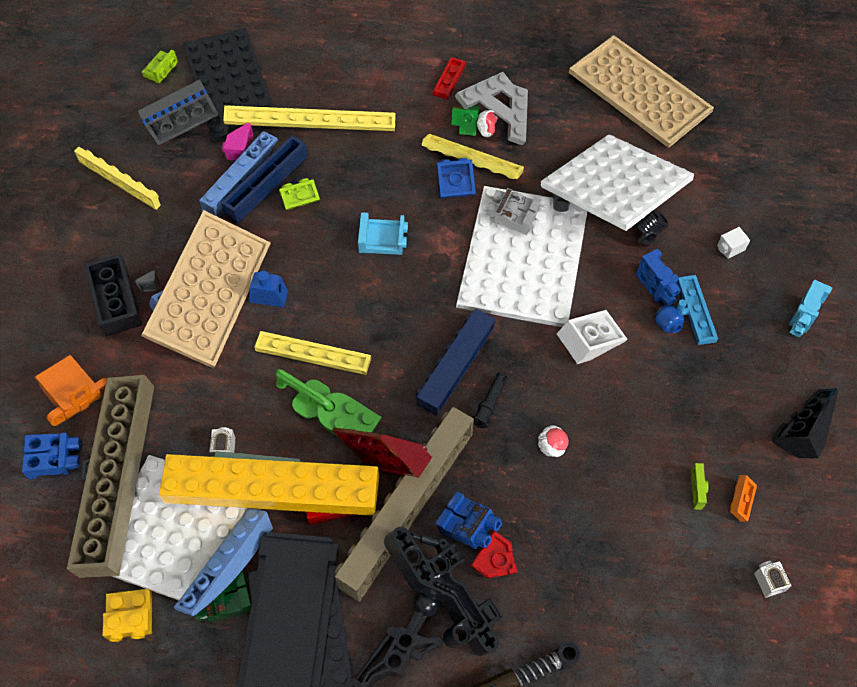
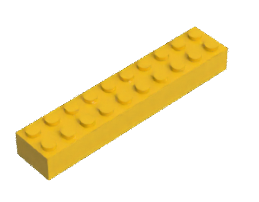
(269, 484)

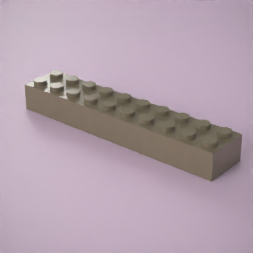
(111, 478)
(403, 505)

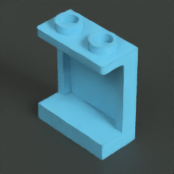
(382, 235)

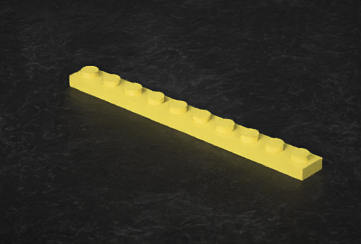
(309, 118)

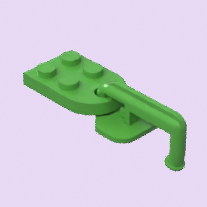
(316, 401)

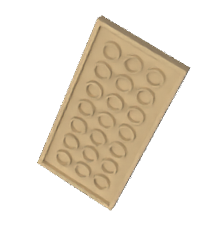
(641, 91)
(206, 290)

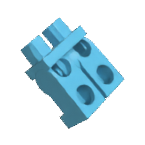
(808, 308)

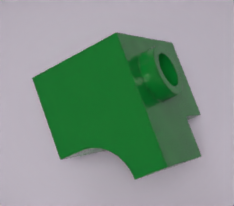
(466, 119)

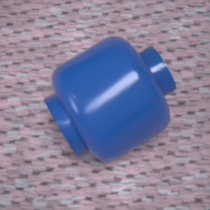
(669, 319)

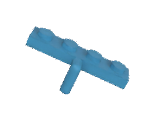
(696, 309)

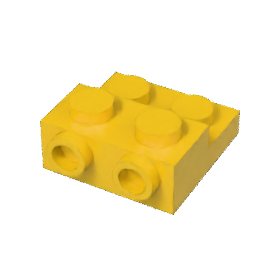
(128, 615)

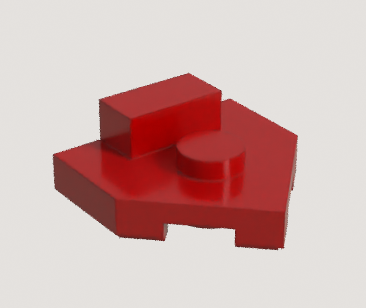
(496, 558)

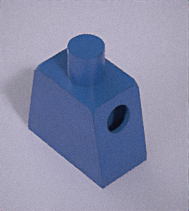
(267, 289)

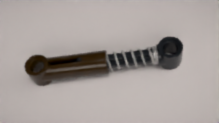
(554, 661)

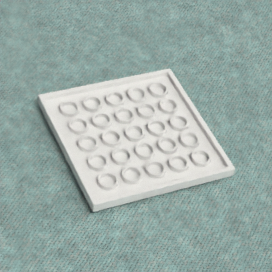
(617, 181)
(170, 541)

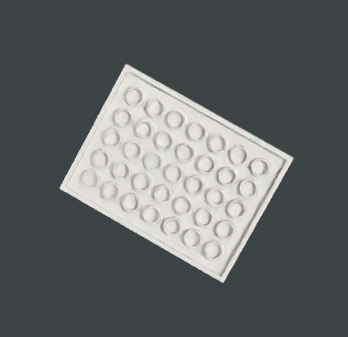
(521, 273)

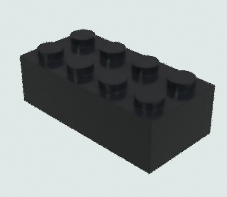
(113, 295)

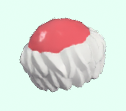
(486, 123)
(553, 441)

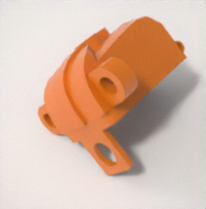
(69, 389)

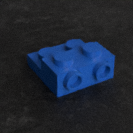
(456, 178)

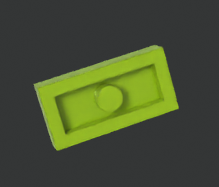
(699, 486)

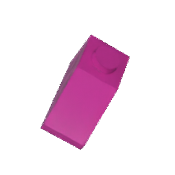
(237, 142)

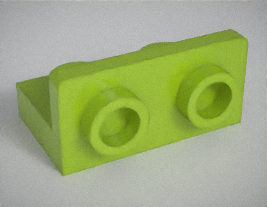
(160, 66)
(299, 194)

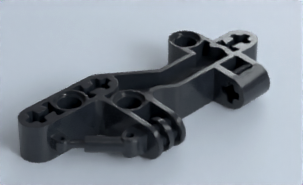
(442, 586)

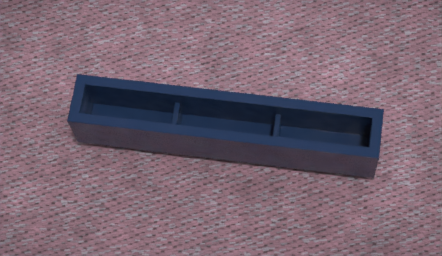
(264, 179)
(455, 362)

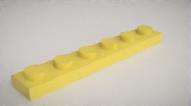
(478, 158)
(123, 181)
(313, 353)

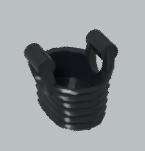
(653, 224)

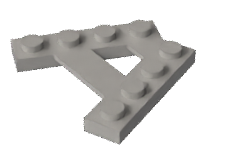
(514, 115)

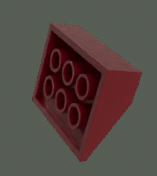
(386, 452)

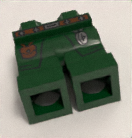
(229, 603)

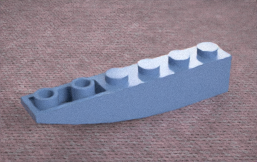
(237, 173)
(226, 561)

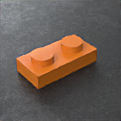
(743, 498)

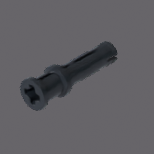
(486, 407)

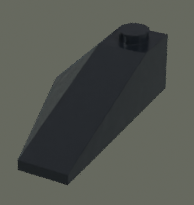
(808, 429)

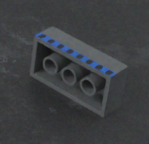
(178, 112)

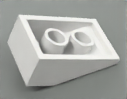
(591, 336)

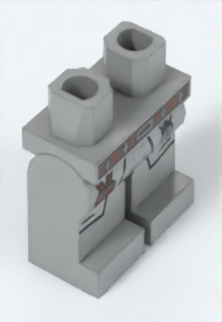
(514, 210)

